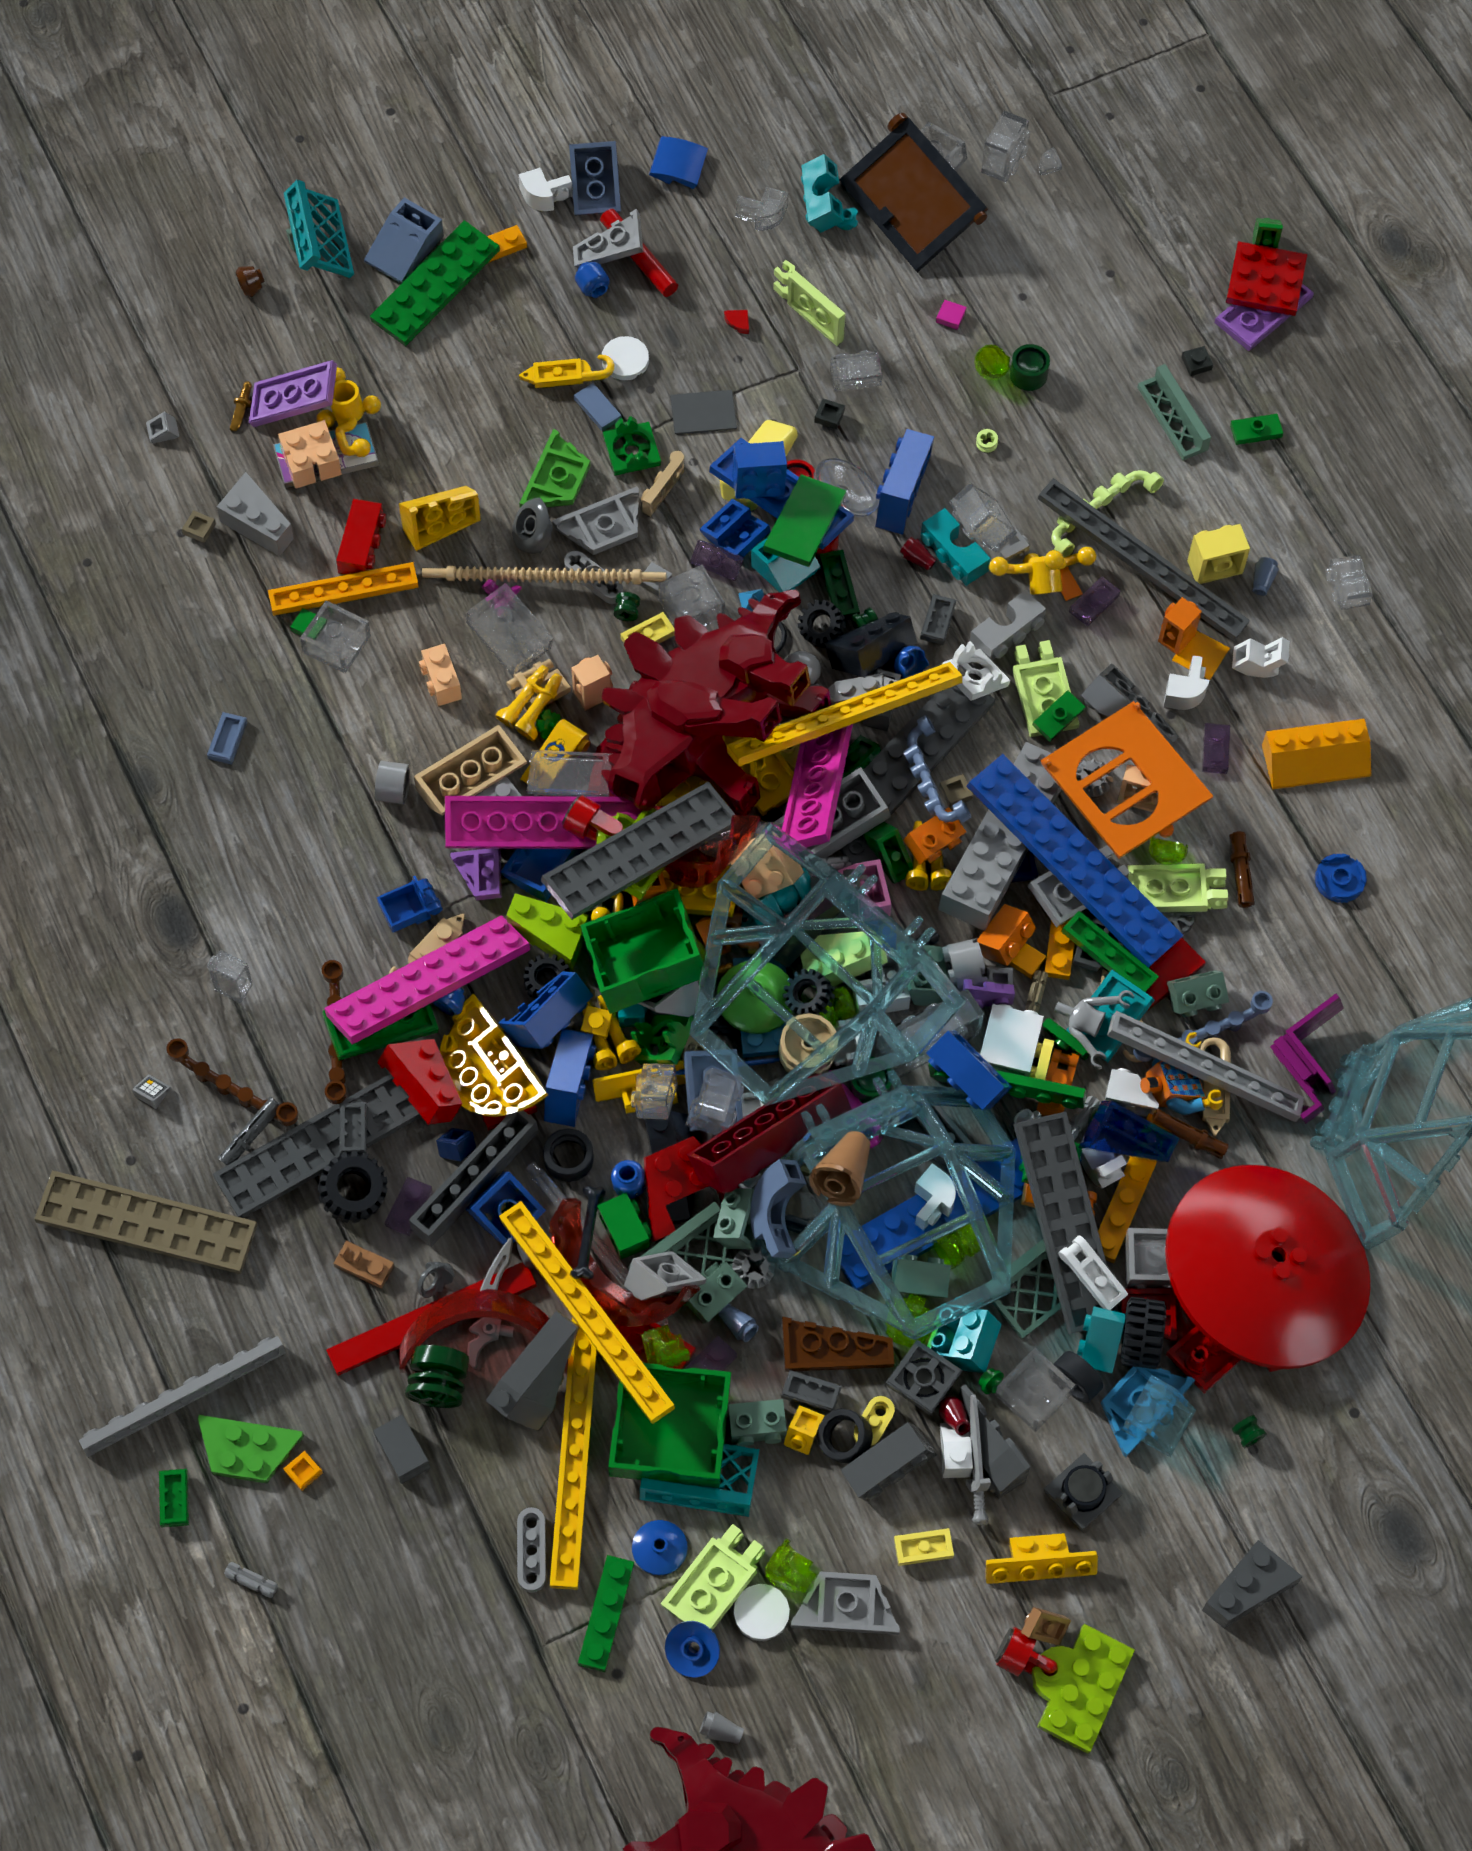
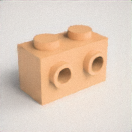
(441, 675)
(589, 680)

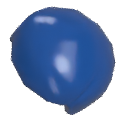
(910, 661)

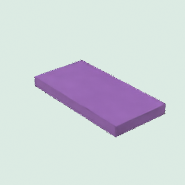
(1252, 325)
(293, 393)

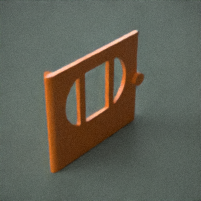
(1147, 748)

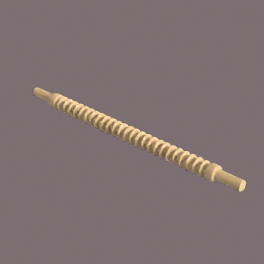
(635, 576)

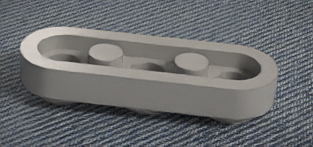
(528, 1538)

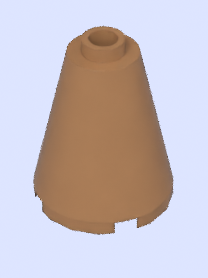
(842, 1170)

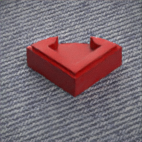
(738, 320)

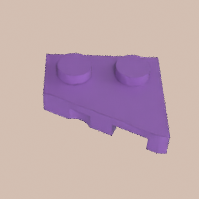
(480, 871)
(990, 993)

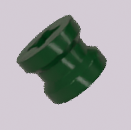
(627, 606)
(865, 618)
(1249, 1431)

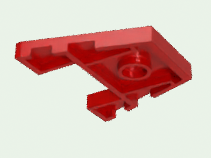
(668, 1180)

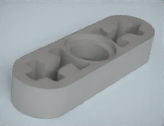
(598, 589)

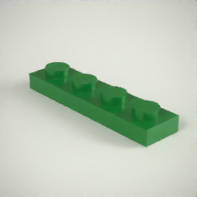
(1108, 951)
(606, 1613)

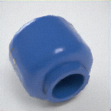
(592, 279)
(628, 1178)

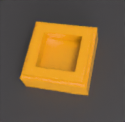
(1028, 960)
(303, 1470)

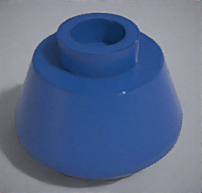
(451, 1003)

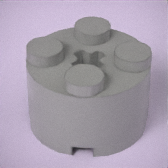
(963, 962)

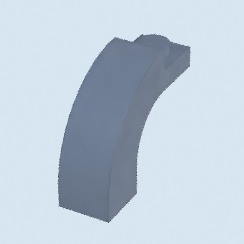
(769, 1206)

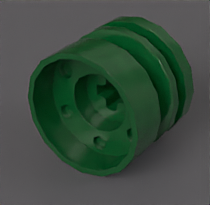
(437, 1376)

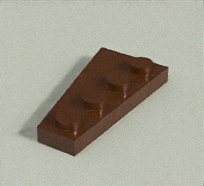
(826, 1348)

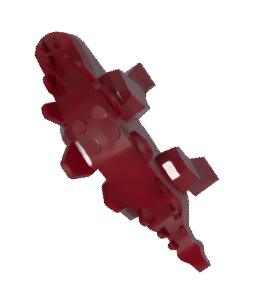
(698, 693)
(742, 1812)

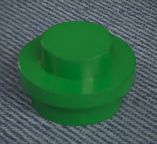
(990, 1380)

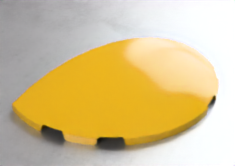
(487, 1065)

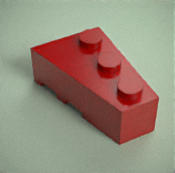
(424, 1077)

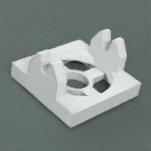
(991, 676)

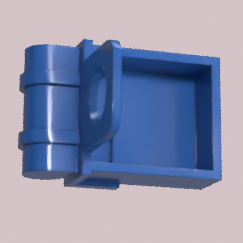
(409, 904)

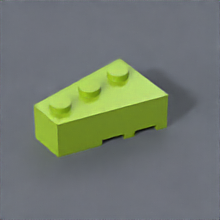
(548, 927)

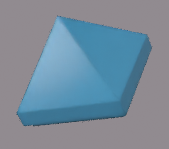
(745, 596)

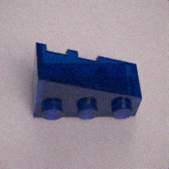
(1127, 1134)

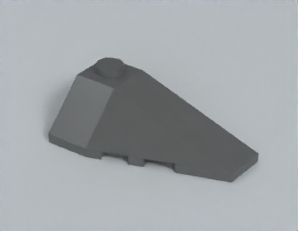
(1114, 691)
(532, 1382)
(1000, 1457)

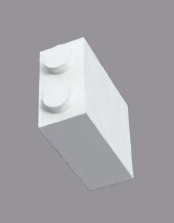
(1011, 1039)

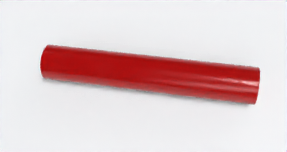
(646, 260)

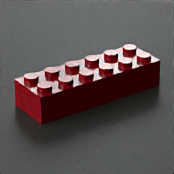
(761, 1138)

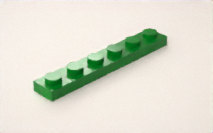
(1041, 1090)

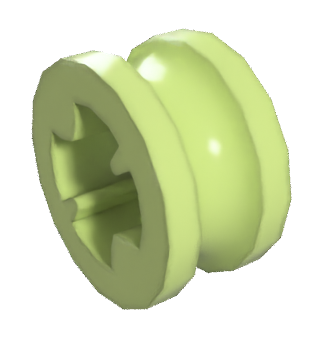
(983, 435)

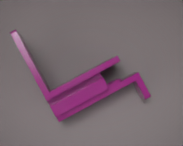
(1297, 1058)

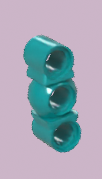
(788, 897)

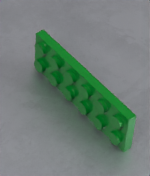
(434, 283)

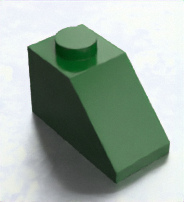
(1267, 232)
(890, 849)

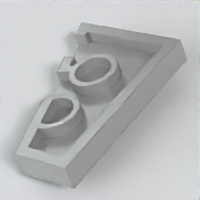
(615, 243)

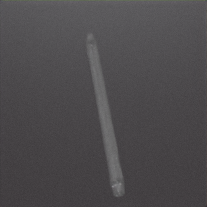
(598, 1245)

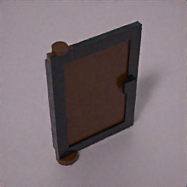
(913, 193)

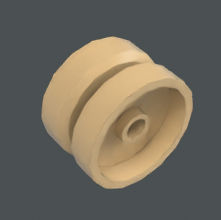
(793, 1048)

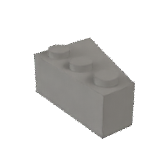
(255, 516)

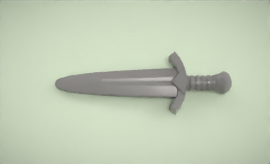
(977, 1484)

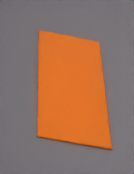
(1070, 588)

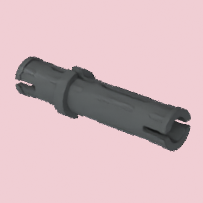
(249, 1133)

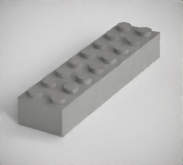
(993, 854)

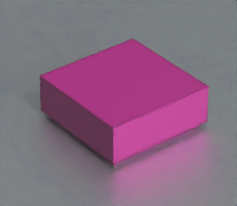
(951, 314)

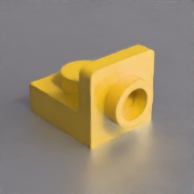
(803, 1430)

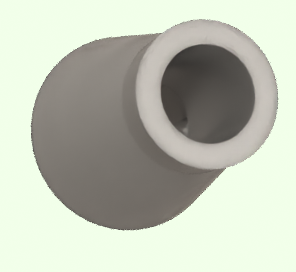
(720, 1728)

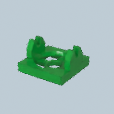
(633, 462)
(675, 1037)

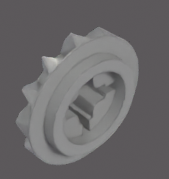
(1100, 786)
(741, 1266)

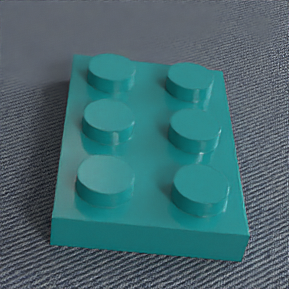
(1113, 986)

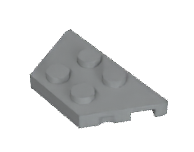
(603, 523)
(846, 1604)

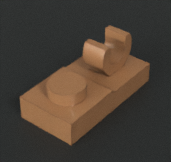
(364, 1264)
(1045, 1626)

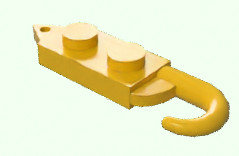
(565, 372)

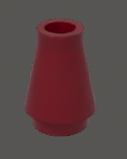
(917, 553)
(954, 1414)

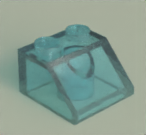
(1159, 1416)

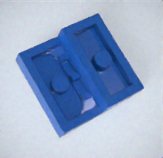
(678, 161)
(735, 528)

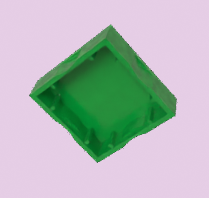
(643, 951)
(684, 1443)

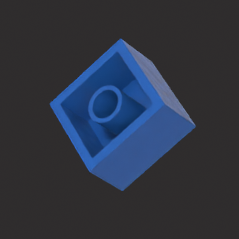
(759, 470)

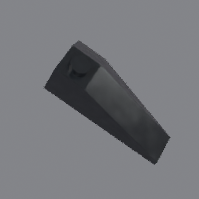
(793, 947)
(665, 1133)

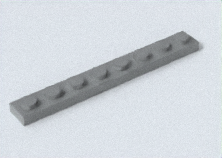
(1205, 1066)
(173, 1400)

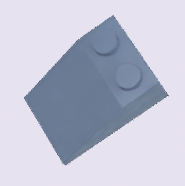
(595, 177)

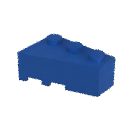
(549, 1012)
(568, 1077)

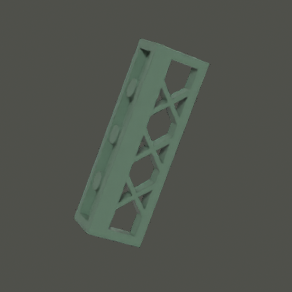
(1181, 408)

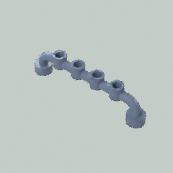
(922, 772)
(1260, 1004)

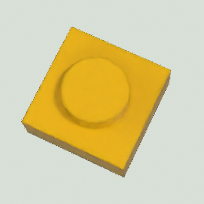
(596, 1021)

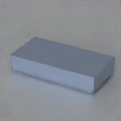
(597, 407)
(227, 738)

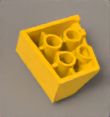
(439, 515)

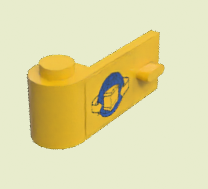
(563, 738)

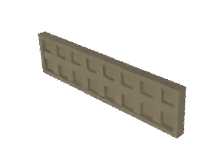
(146, 1222)

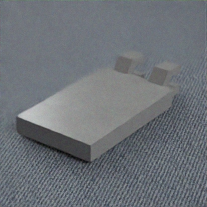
(1057, 899)

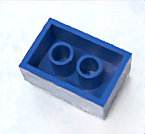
(968, 1071)

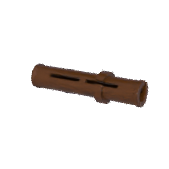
(1240, 859)
(1194, 1136)

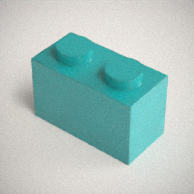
(1102, 1338)

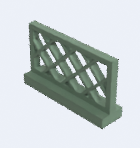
(688, 1232)
(1018, 1269)

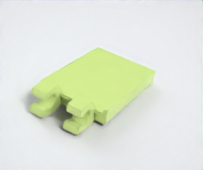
(810, 303)
(1039, 683)
(1180, 886)
(714, 1580)

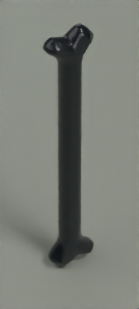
(582, 1269)

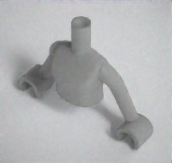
(1088, 1020)

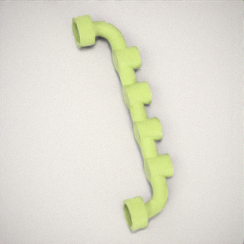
(1103, 497)

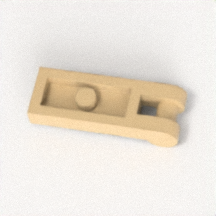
(663, 483)

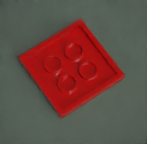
(1266, 278)

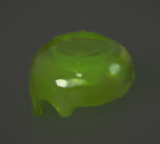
(991, 362)
(1167, 852)

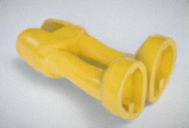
(526, 724)
(918, 878)
(626, 1049)

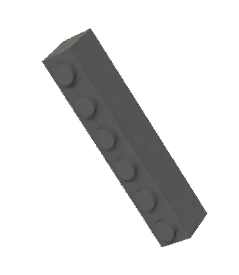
(473, 1176)

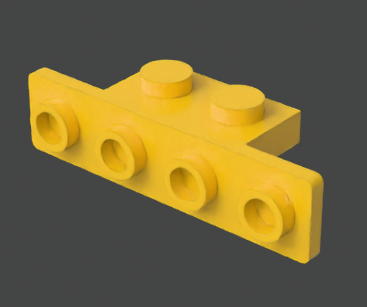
(623, 1084)
(1040, 1559)

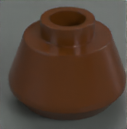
(249, 280)

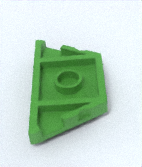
(557, 473)
(246, 1448)

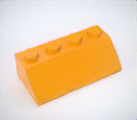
(1317, 753)

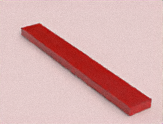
(389, 1335)

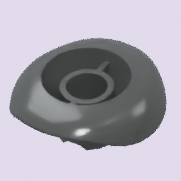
(532, 527)

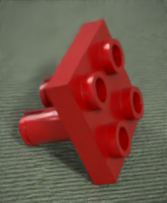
(1201, 1359)

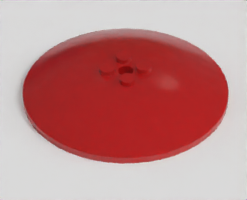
(1246, 1299)

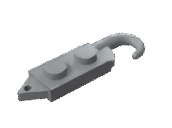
(854, 687)

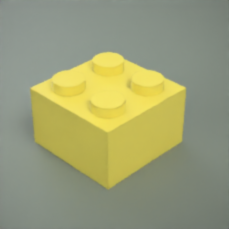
(1218, 553)

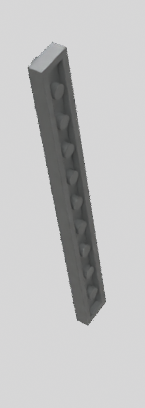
(1142, 558)

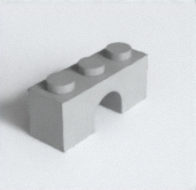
(995, 639)

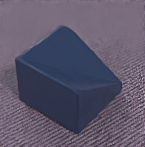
(456, 1144)

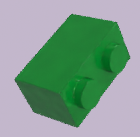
(624, 1226)

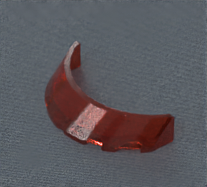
(698, 869)
(615, 1301)
(468, 1305)

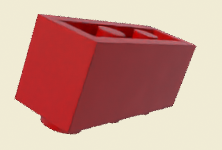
(360, 537)

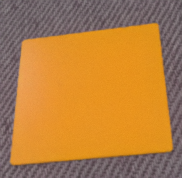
(1206, 647)

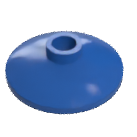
(655, 1560)
(684, 1657)

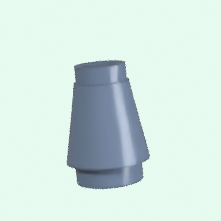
(1264, 575)
(739, 1323)

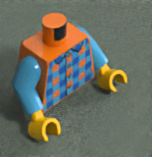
(1177, 1088)

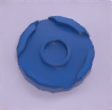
(1340, 878)

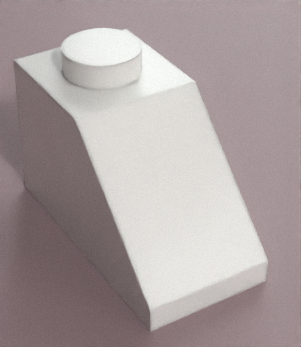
(1126, 1091)
(955, 1453)

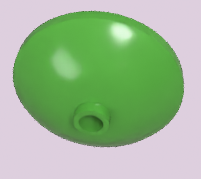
(747, 1010)

